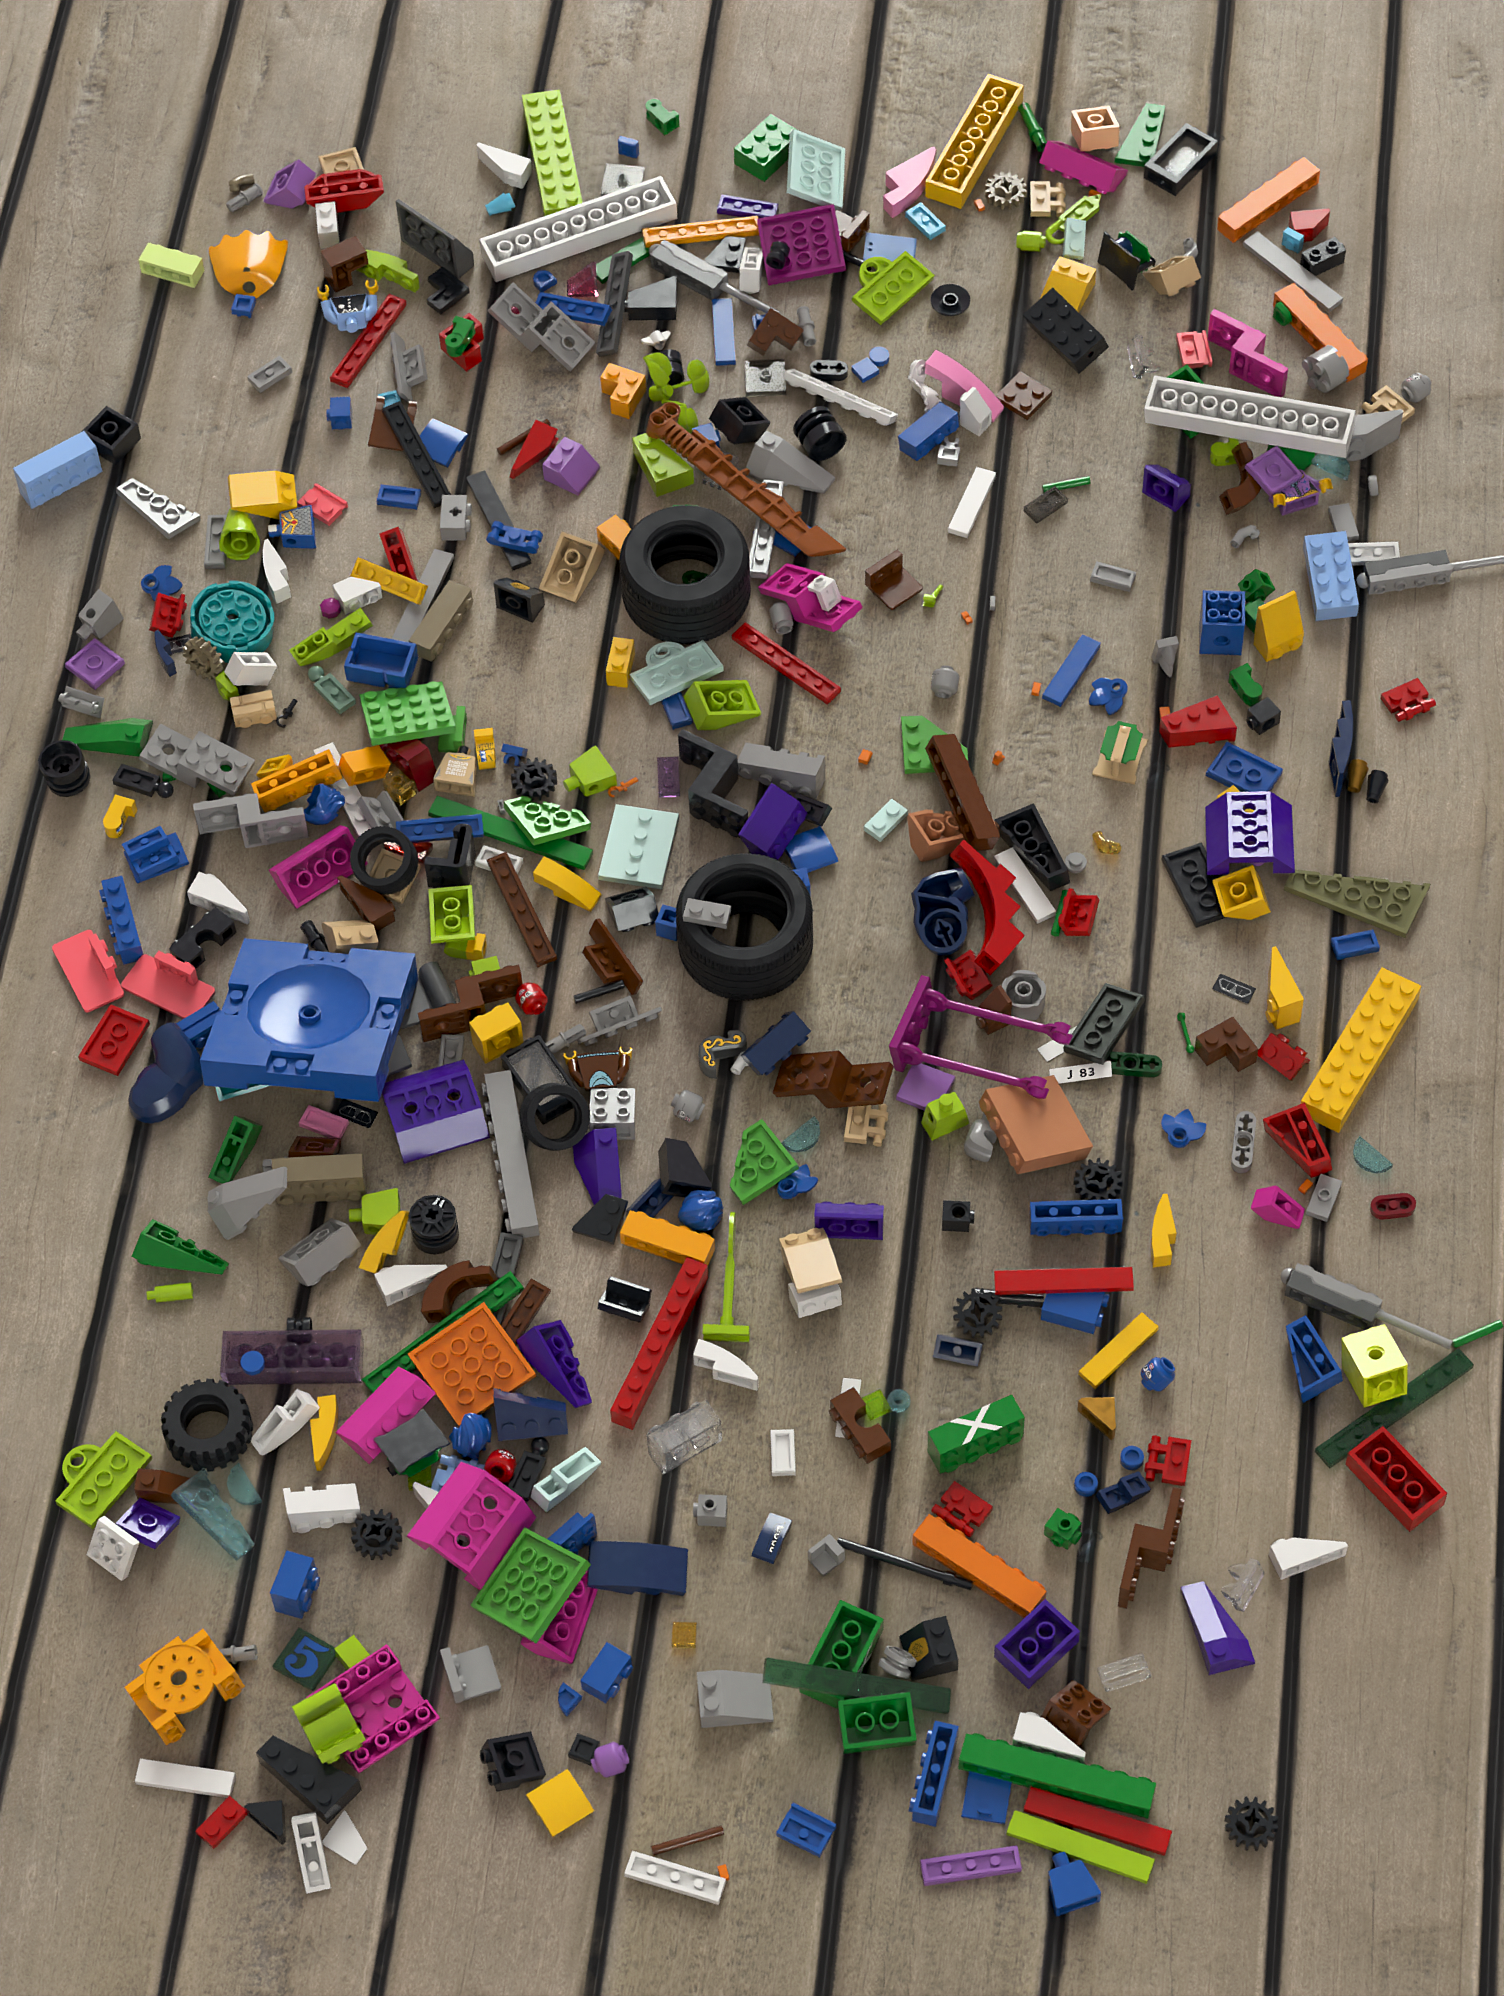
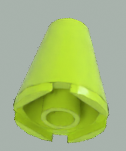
(239, 536)

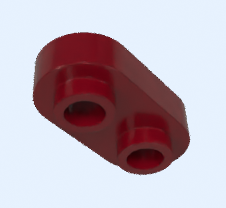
(1392, 1204)

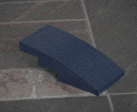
(1341, 747)
(637, 1567)

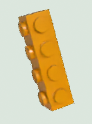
(296, 780)
(666, 1239)

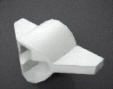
(657, 339)

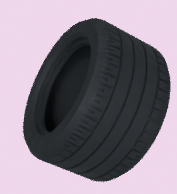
(685, 610)
(756, 887)

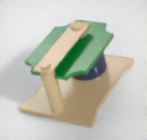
(1120, 753)

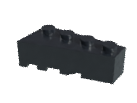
(315, 1784)

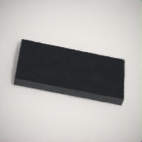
(1196, 888)

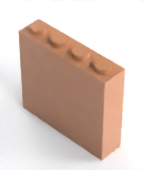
(1035, 1130)

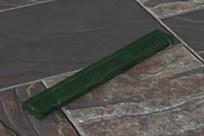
(1392, 1410)
(853, 1684)

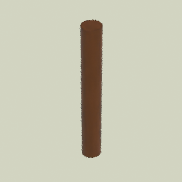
(517, 440)
(687, 1840)

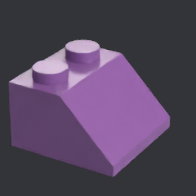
(288, 185)
(570, 466)

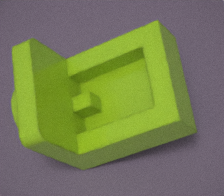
(225, 687)

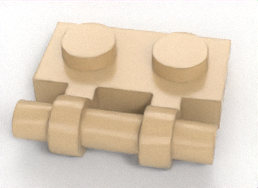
(1040, 199)
(1388, 401)
(858, 1126)

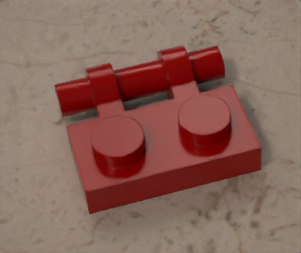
(1405, 695)
(1176, 1460)
(966, 1504)

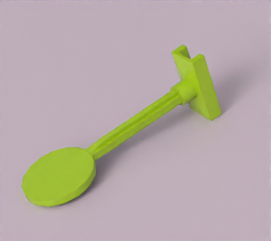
(727, 1330)

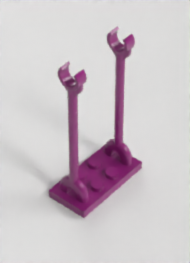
(924, 999)

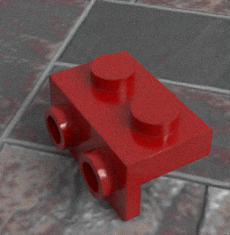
(167, 614)
(1078, 914)
(969, 976)
(1282, 1055)

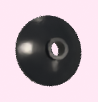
(950, 300)

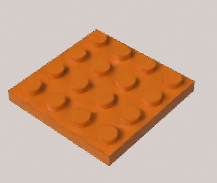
(469, 1362)

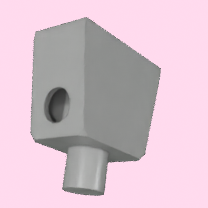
(98, 616)

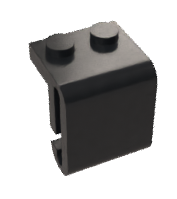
(455, 869)

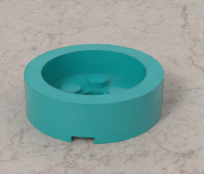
(247, 633)

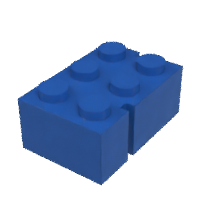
(380, 661)

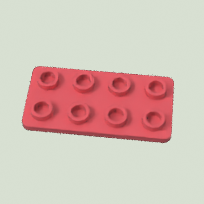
(89, 970)
(168, 984)

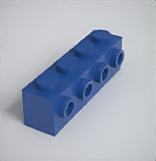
(122, 919)
(1076, 1217)
(935, 1773)

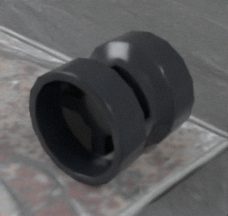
(777, 255)
(294, 1324)

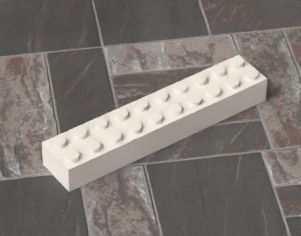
(578, 228)
(1250, 416)

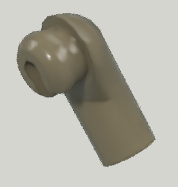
(240, 180)

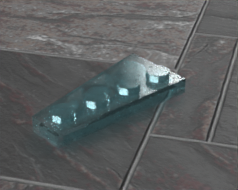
(206, 1507)

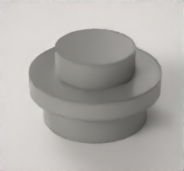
(1075, 862)

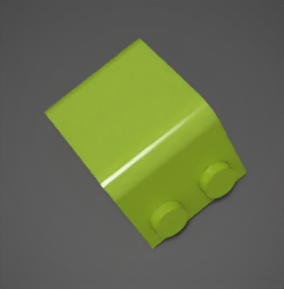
(328, 1724)

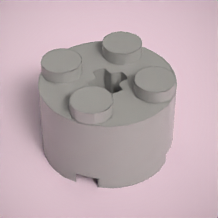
(1325, 369)
(1026, 993)

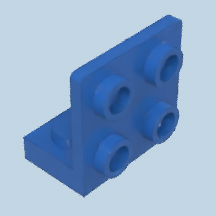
(575, 1533)

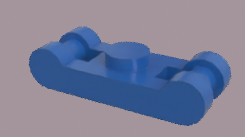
(514, 538)

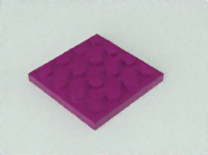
(812, 243)

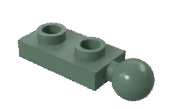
(331, 690)

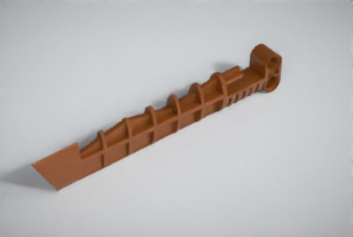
(755, 496)

